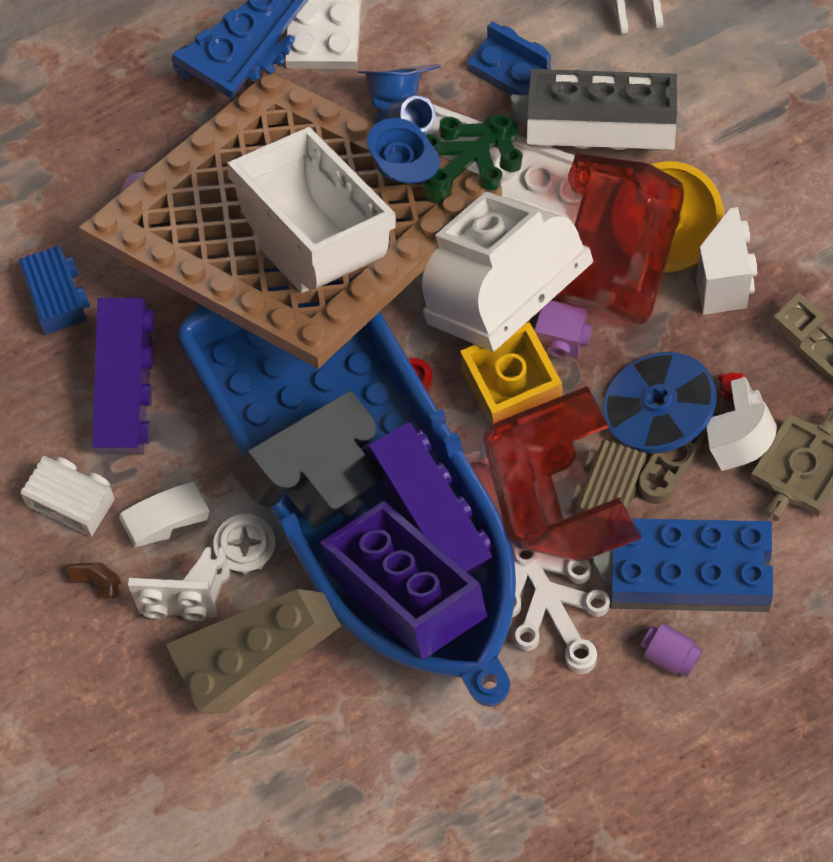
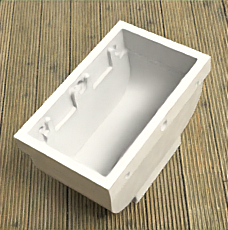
(310, 210)
(499, 268)

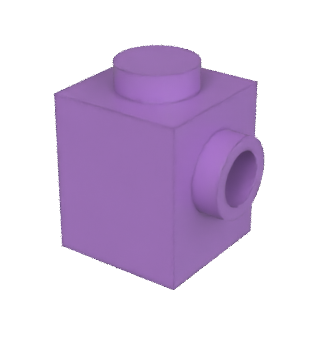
(563, 329)

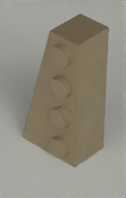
(250, 648)

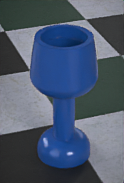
(412, 108)

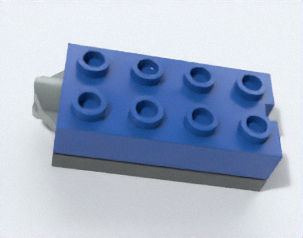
(692, 566)

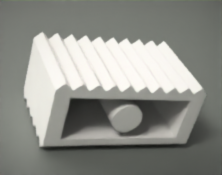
(67, 495)

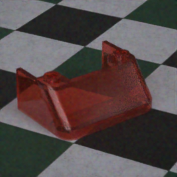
(523, 457)

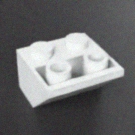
(726, 267)

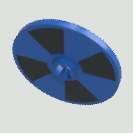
(652, 428)

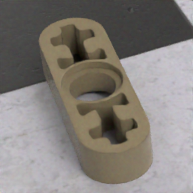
(671, 481)

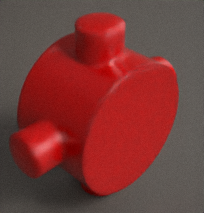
(726, 388)

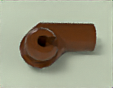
(99, 574)

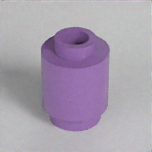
(671, 649)

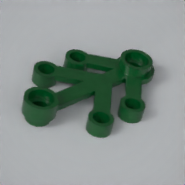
(494, 131)

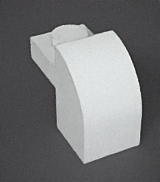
(743, 433)

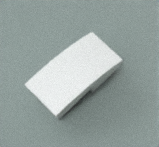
(159, 514)

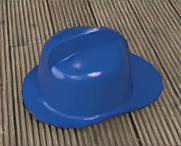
(390, 85)
(402, 151)

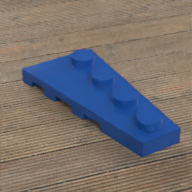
(237, 44)

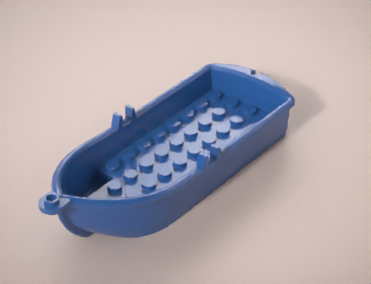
(268, 389)

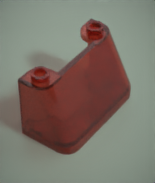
(629, 226)

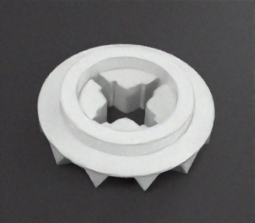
(231, 534)

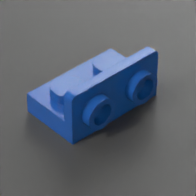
(508, 59)

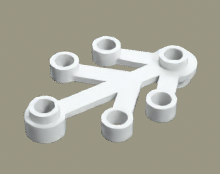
(550, 597)

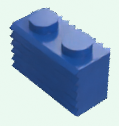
(53, 290)

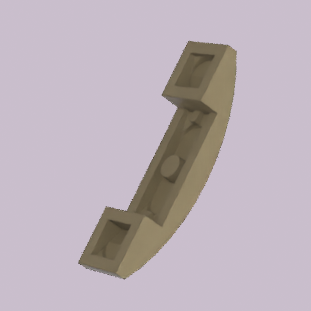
(808, 333)

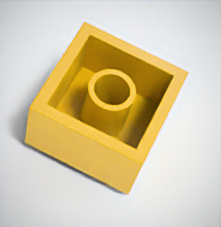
(512, 376)

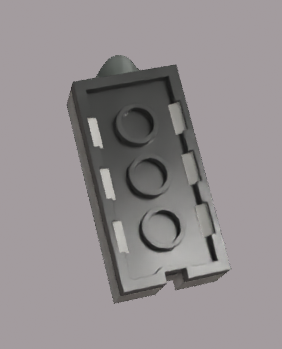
(599, 109)

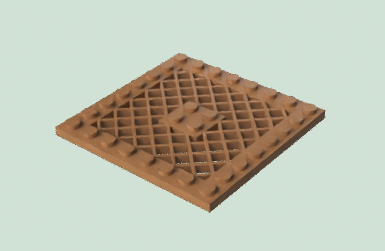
(305, 332)

